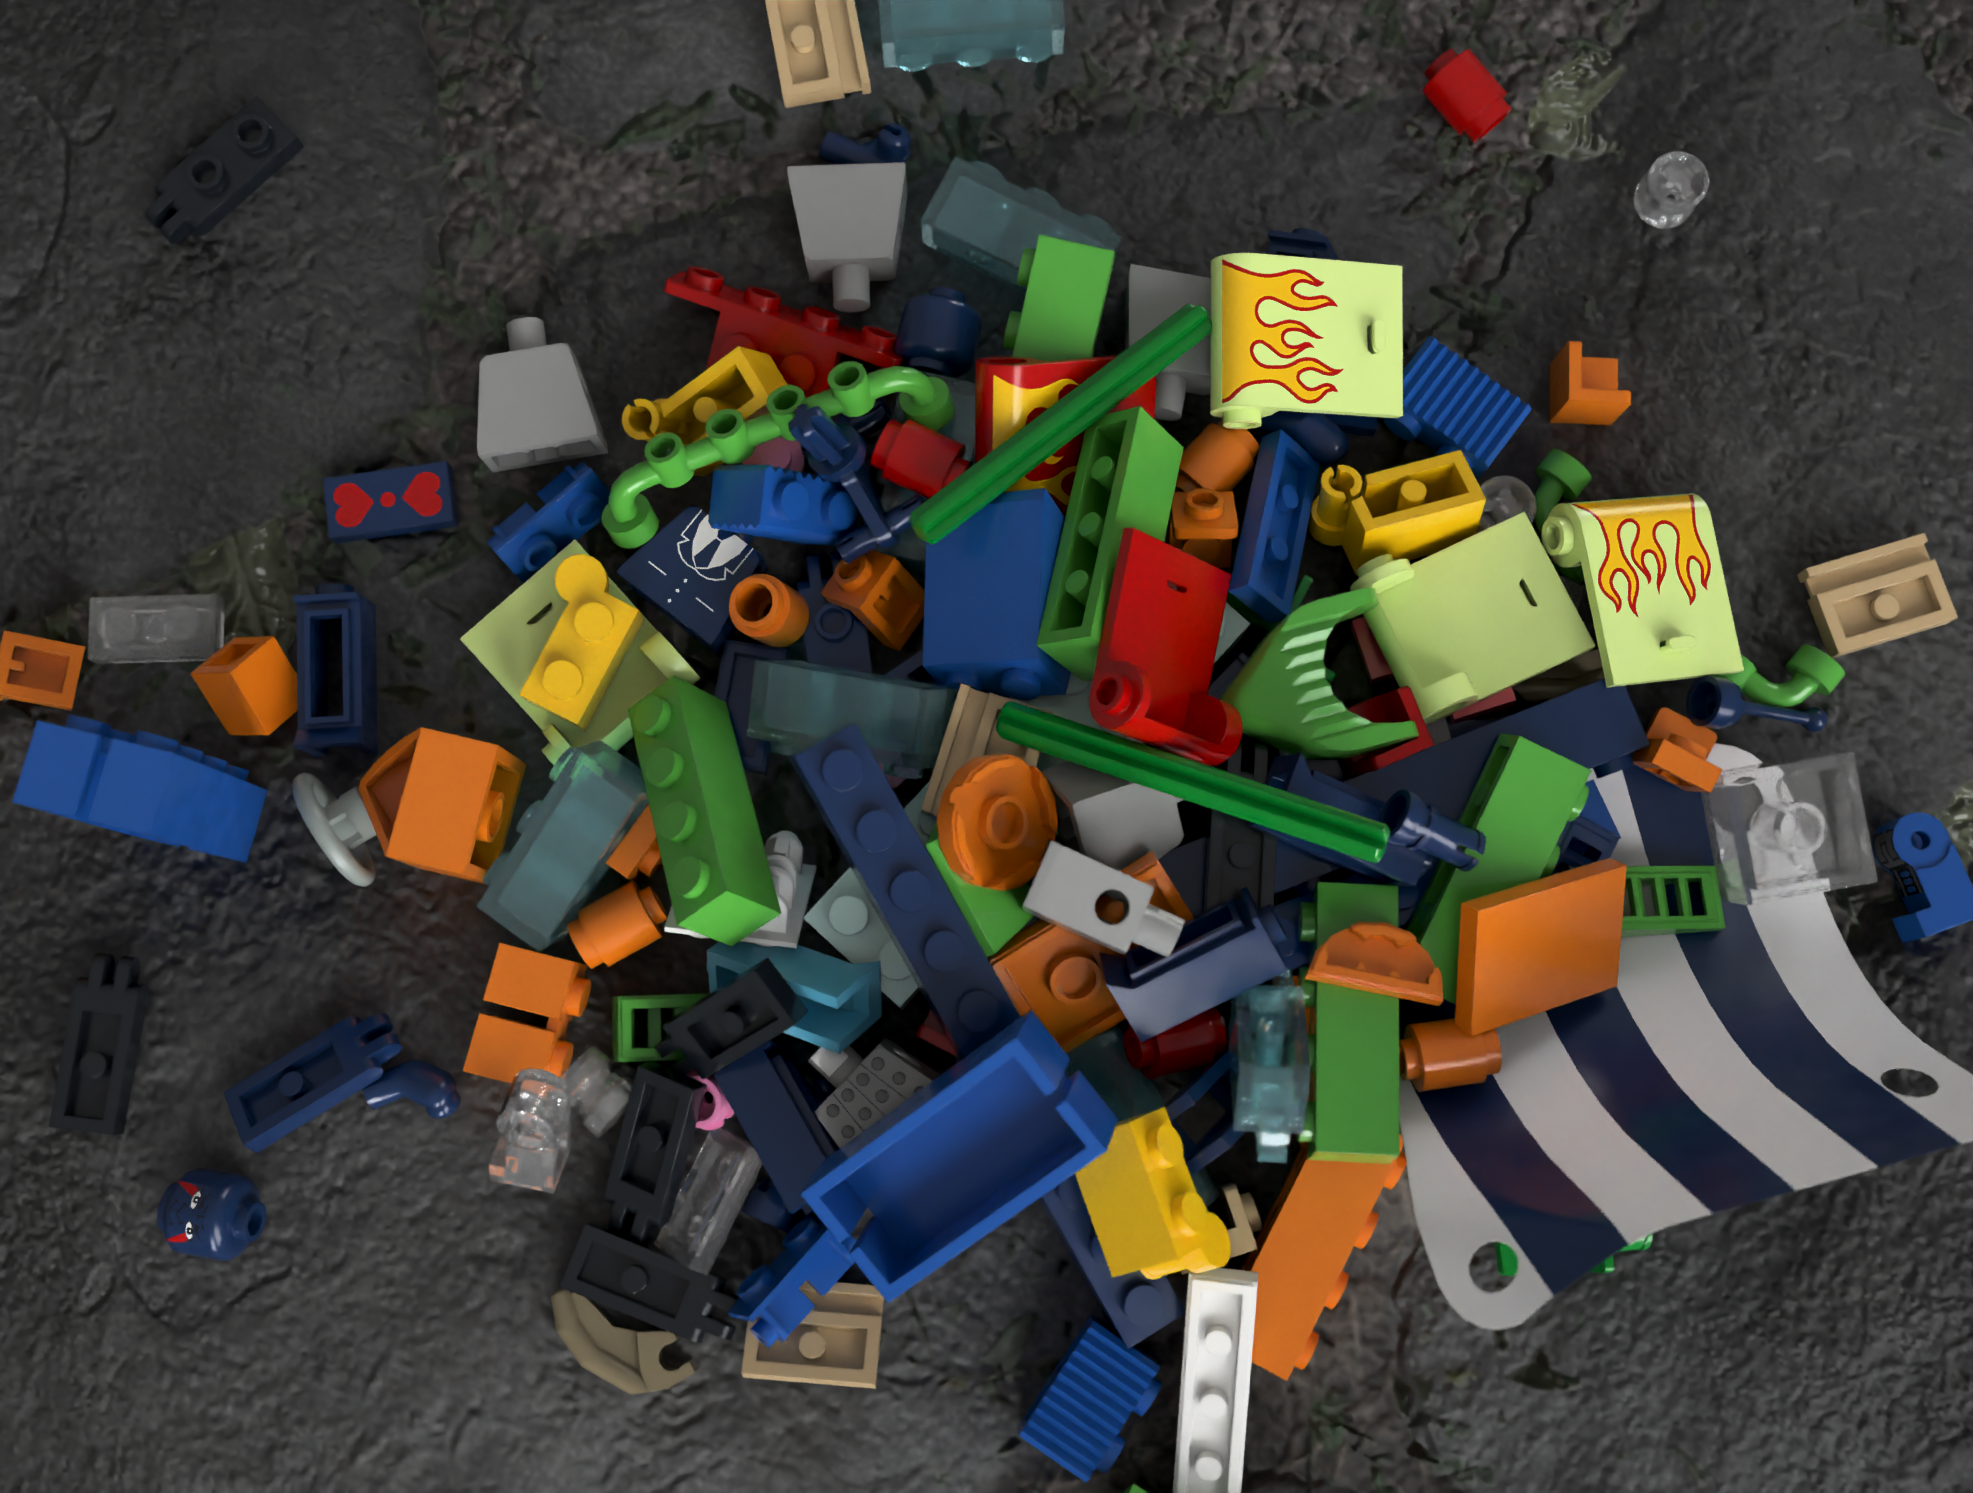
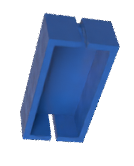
(140, 787)
(961, 1156)

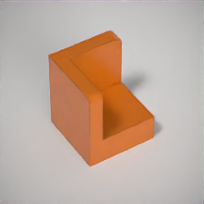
(1585, 388)
(249, 685)

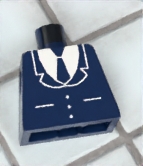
(691, 575)

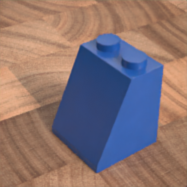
(990, 597)

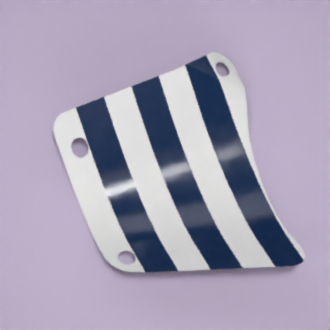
(1679, 1093)

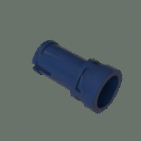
(1420, 826)

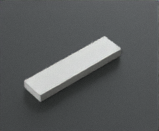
(1215, 1381)

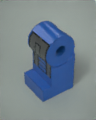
(1926, 875)

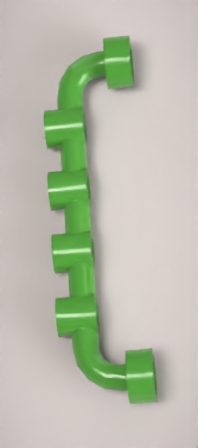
(732, 440)
(1809, 666)

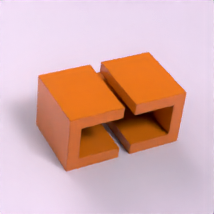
(534, 985)

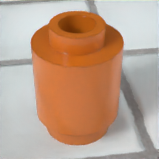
(1217, 459)
(768, 610)
(618, 924)
(1445, 1057)

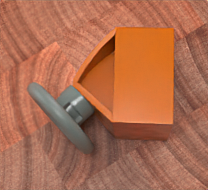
(429, 801)

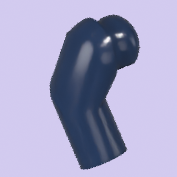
(888, 147)
(1312, 431)
(418, 1082)

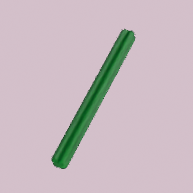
(1060, 424)
(1194, 782)

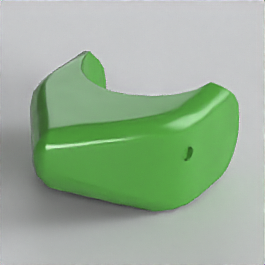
(1286, 691)

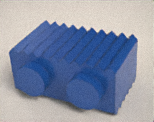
(1456, 407)
(780, 504)
(1090, 1400)

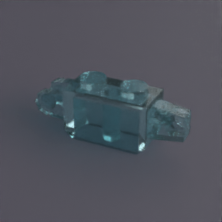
(1269, 1064)

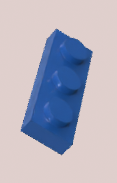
(1274, 527)

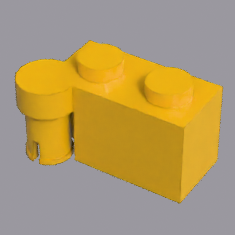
(735, 382)
(1400, 511)
(584, 644)
(1148, 1203)

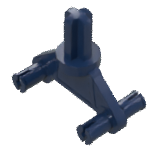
(838, 454)

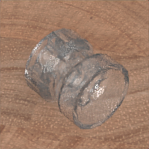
(596, 1091)

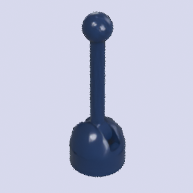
(1725, 699)
(764, 1199)

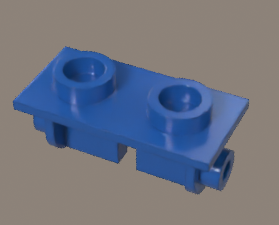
(571, 509)
(773, 1291)

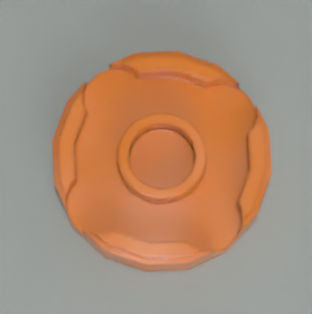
(996, 821)

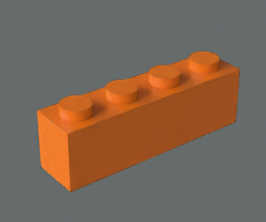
(1304, 1248)

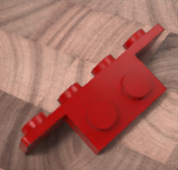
(799, 342)

